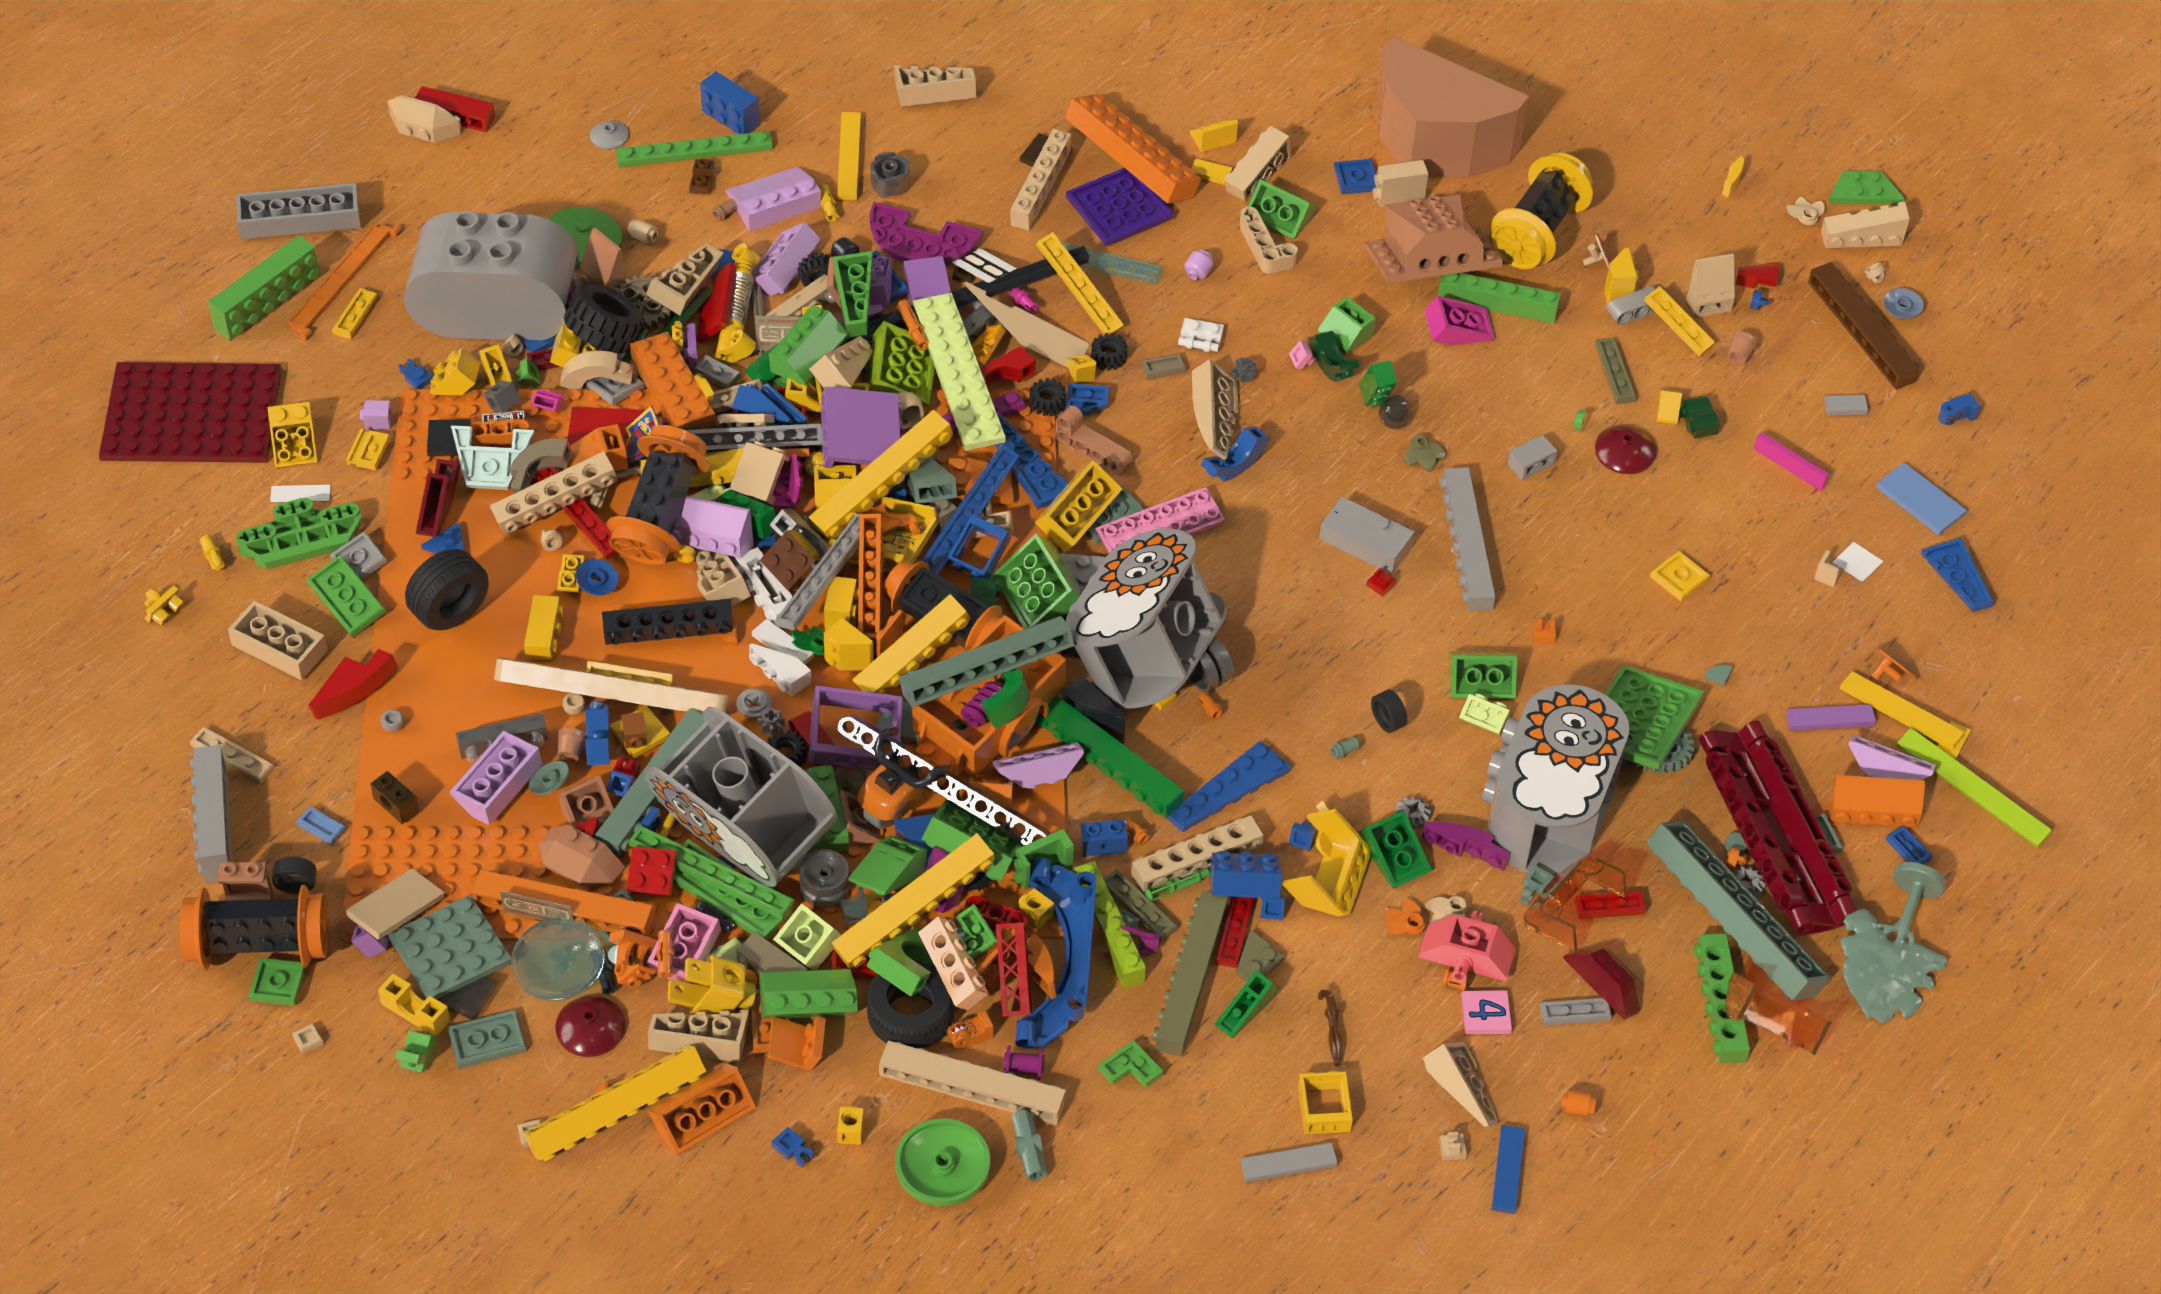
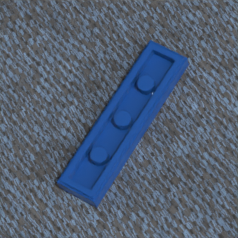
(1508, 1169)

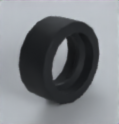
(1389, 711)
(283, 871)

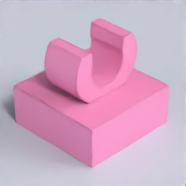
(1302, 355)

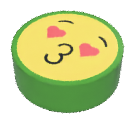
(1580, 420)

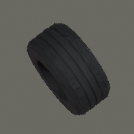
(446, 589)
(911, 1030)

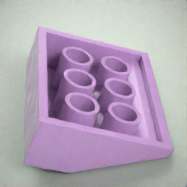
(775, 198)

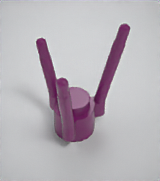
(1148, 941)

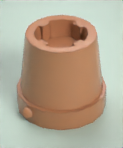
(1741, 347)
(570, 744)

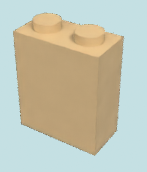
(1400, 182)

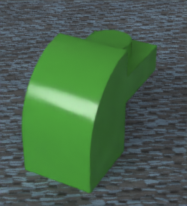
(417, 1050)

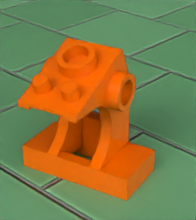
(632, 946)

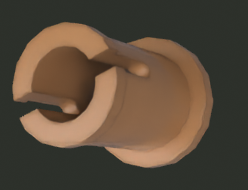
(724, 209)

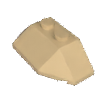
(423, 119)

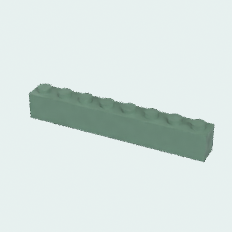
(986, 661)
(639, 798)

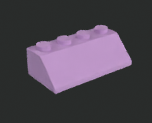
(782, 259)
(714, 527)
(497, 777)

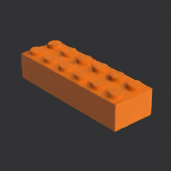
(671, 383)

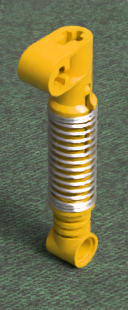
(733, 341)

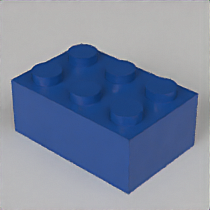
(730, 104)
(1245, 875)

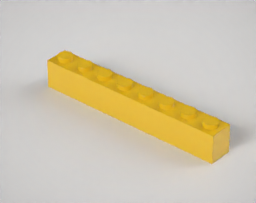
(881, 475)
(914, 901)
(614, 1102)

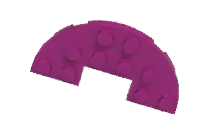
(909, 243)

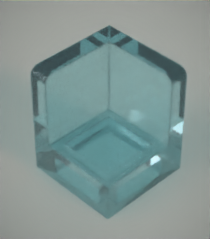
(854, 908)

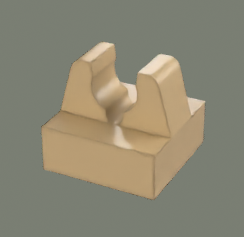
(1452, 1146)

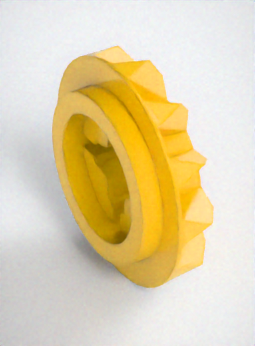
(677, 335)

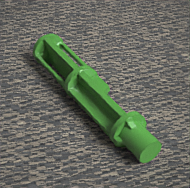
(1177, 884)

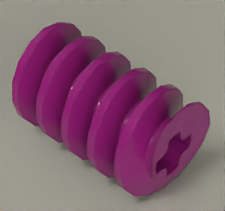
(973, 711)

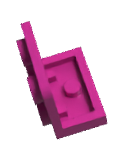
(788, 487)

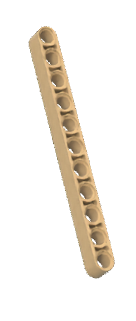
(607, 686)

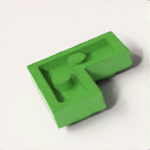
(1130, 1060)

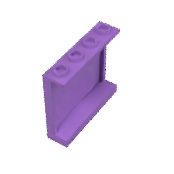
(858, 424)

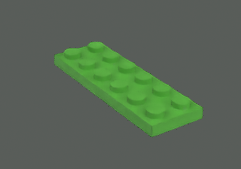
(742, 913)

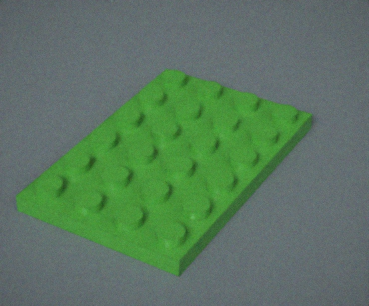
(1655, 713)

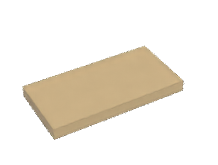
(395, 903)

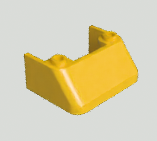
(1341, 868)

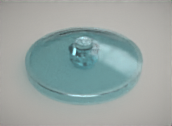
(557, 959)

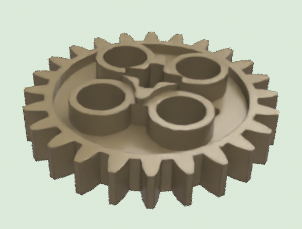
(651, 309)

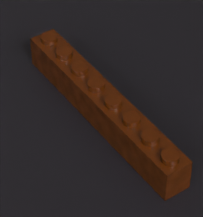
(1864, 325)

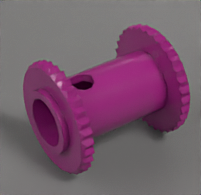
(1024, 1062)

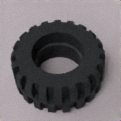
(603, 318)

